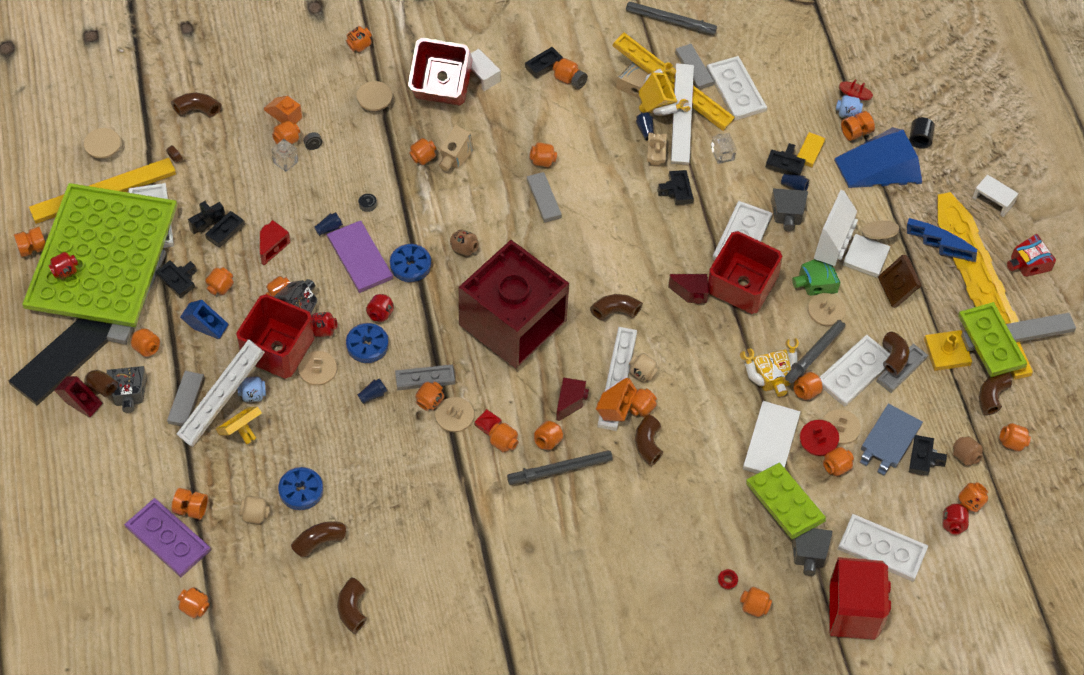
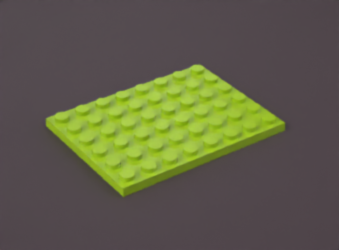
(117, 251)

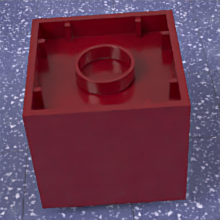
(513, 303)

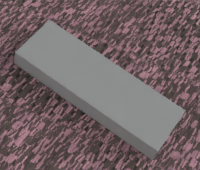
(689, 56)
(544, 197)
(915, 359)
(415, 377)
(185, 398)

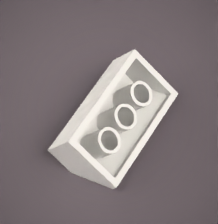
(837, 230)

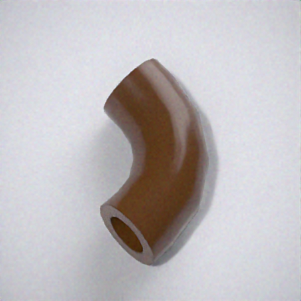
(196, 101)
(616, 303)
(898, 353)
(100, 383)
(990, 392)
(645, 440)
(316, 535)
(348, 605)

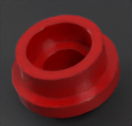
(728, 573)

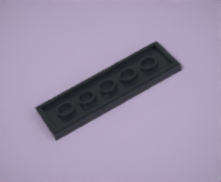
(60, 359)

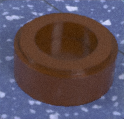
(174, 154)

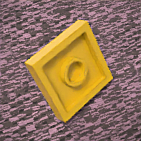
(947, 350)
(239, 423)

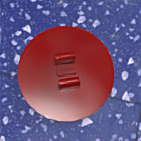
(855, 90)
(819, 437)

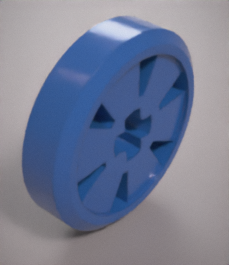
(409, 253)
(364, 352)
(304, 498)

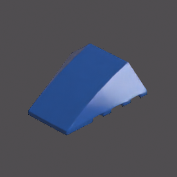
(881, 161)

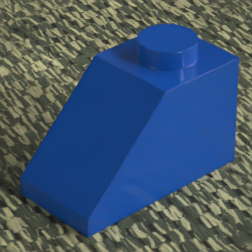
(204, 319)

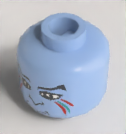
(848, 106)
(252, 389)

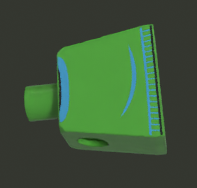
(817, 278)

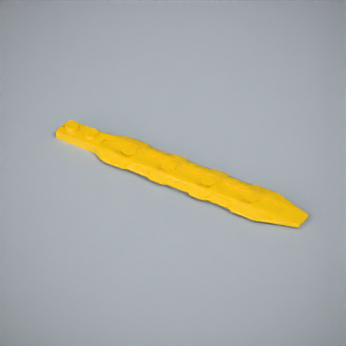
(978, 276)

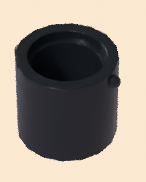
(921, 133)

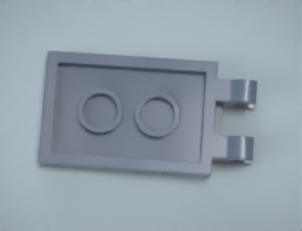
(890, 438)

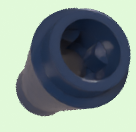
(645, 124)
(795, 182)
(329, 223)
(372, 391)

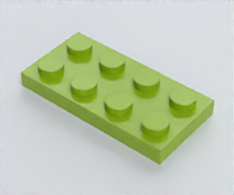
(992, 339)
(785, 500)

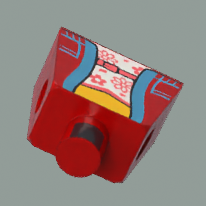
(1031, 257)

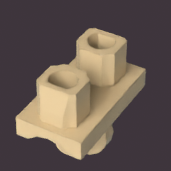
(656, 149)

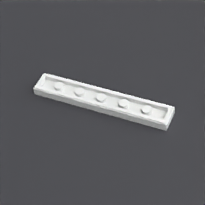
(682, 120)
(619, 366)
(220, 393)

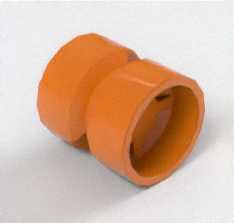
(857, 125)
(30, 241)
(188, 503)

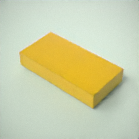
(811, 148)

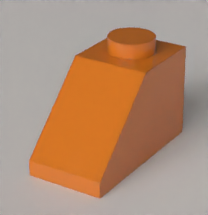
(284, 109)
(616, 401)

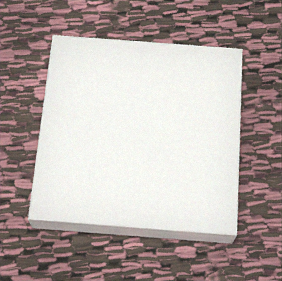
(866, 255)

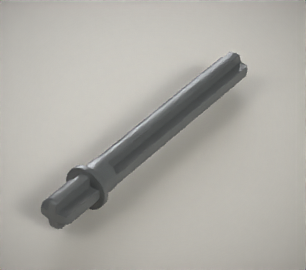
(672, 18)
(799, 369)
(534, 473)

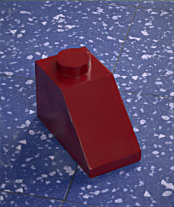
(690, 287)
(78, 395)
(571, 397)

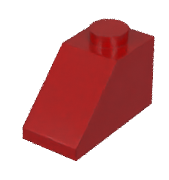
(272, 241)

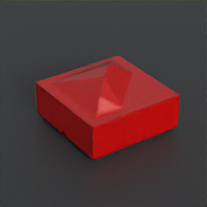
(486, 421)

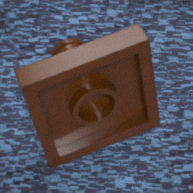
(899, 281)

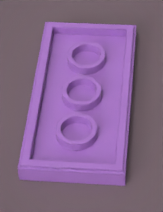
(360, 256)
(167, 537)

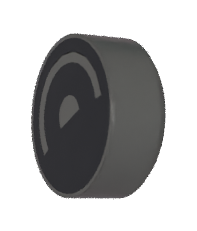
(579, 79)
(312, 141)
(367, 202)

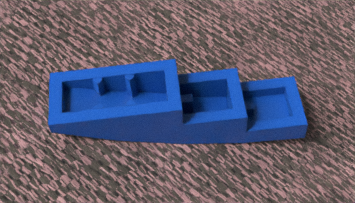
(947, 242)

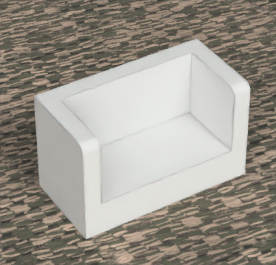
(485, 69)
(996, 192)

